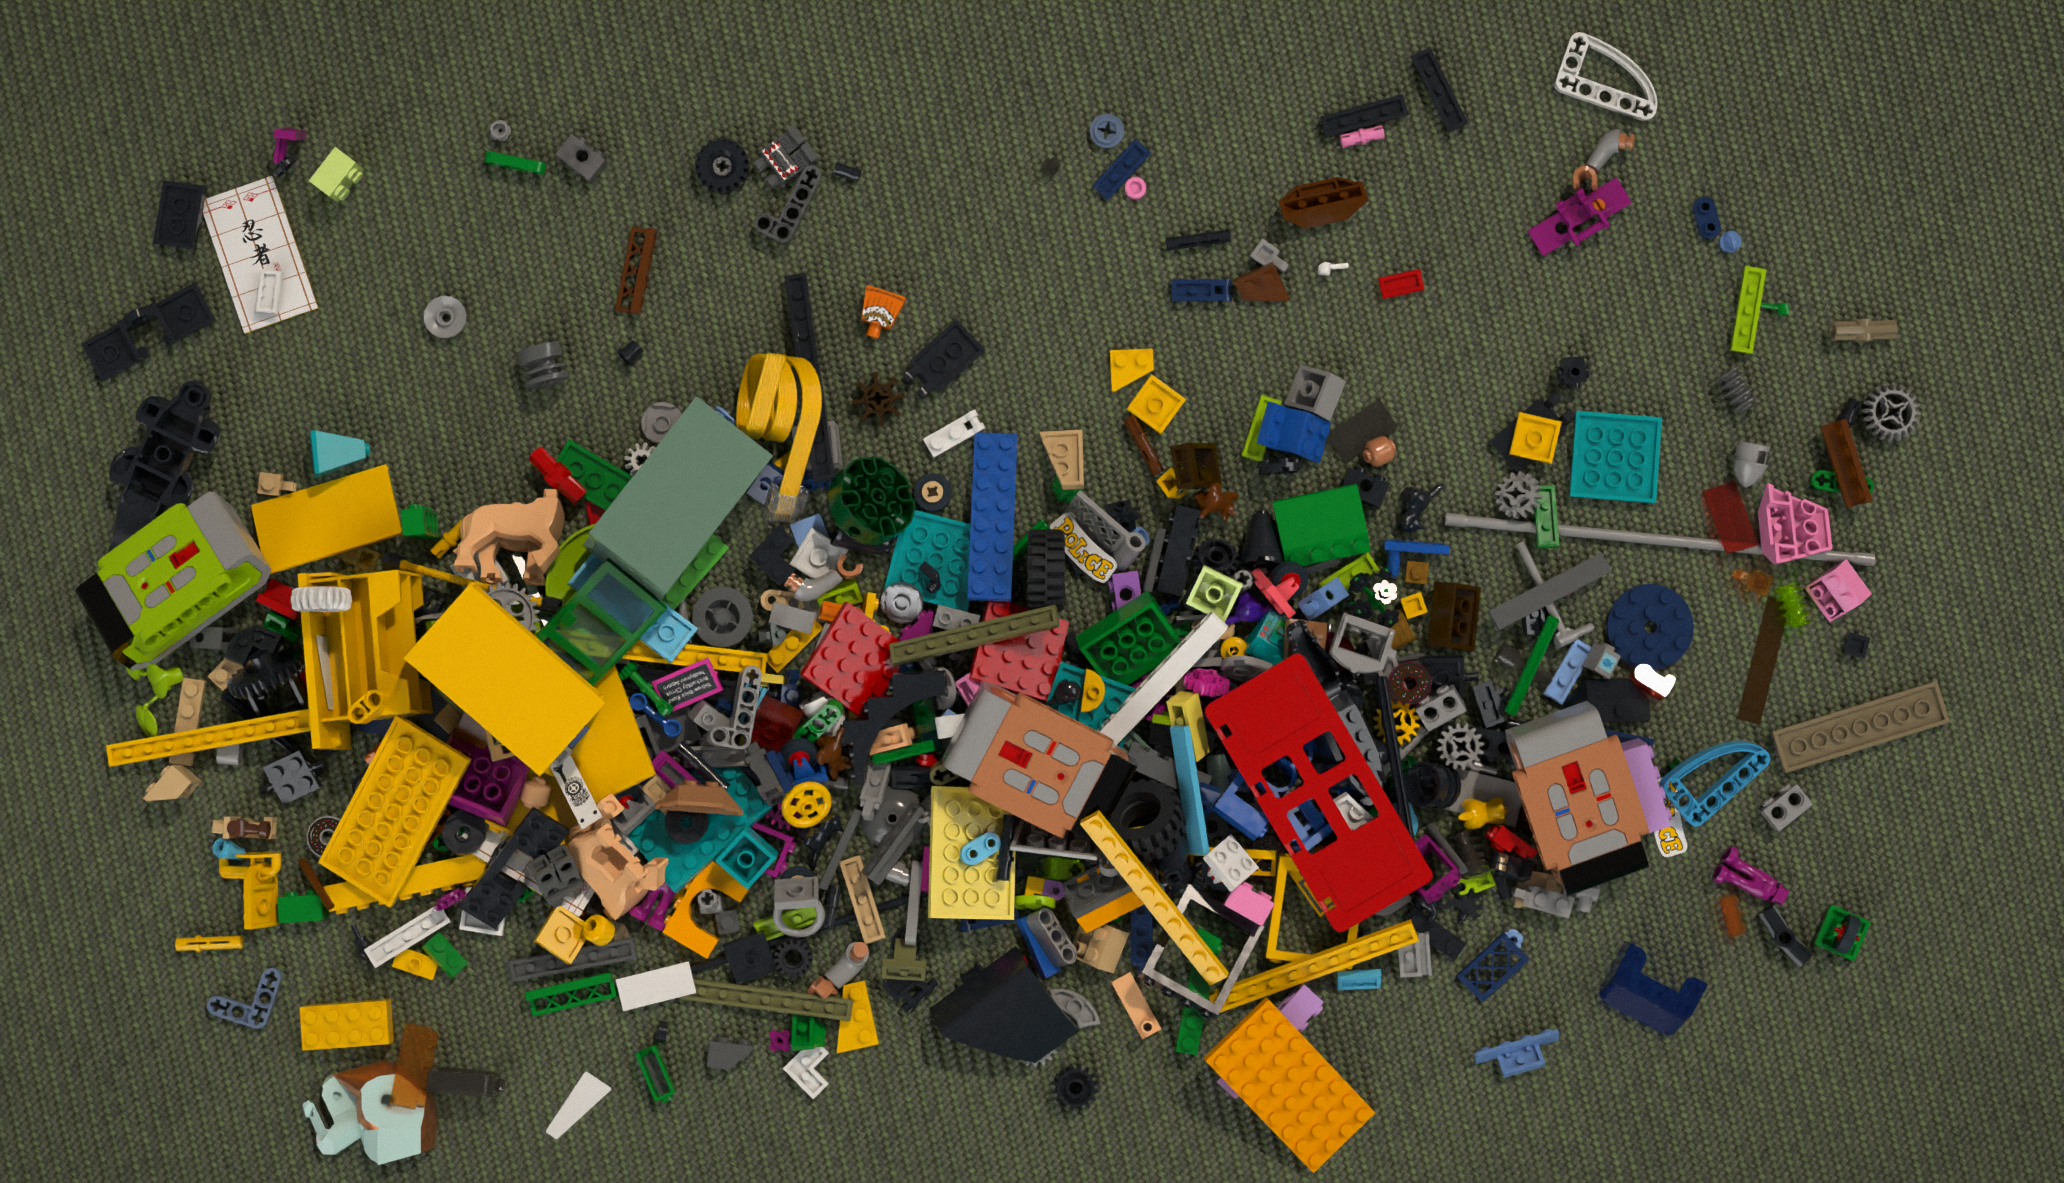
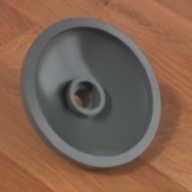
(894, 802)

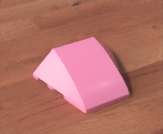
(1792, 526)

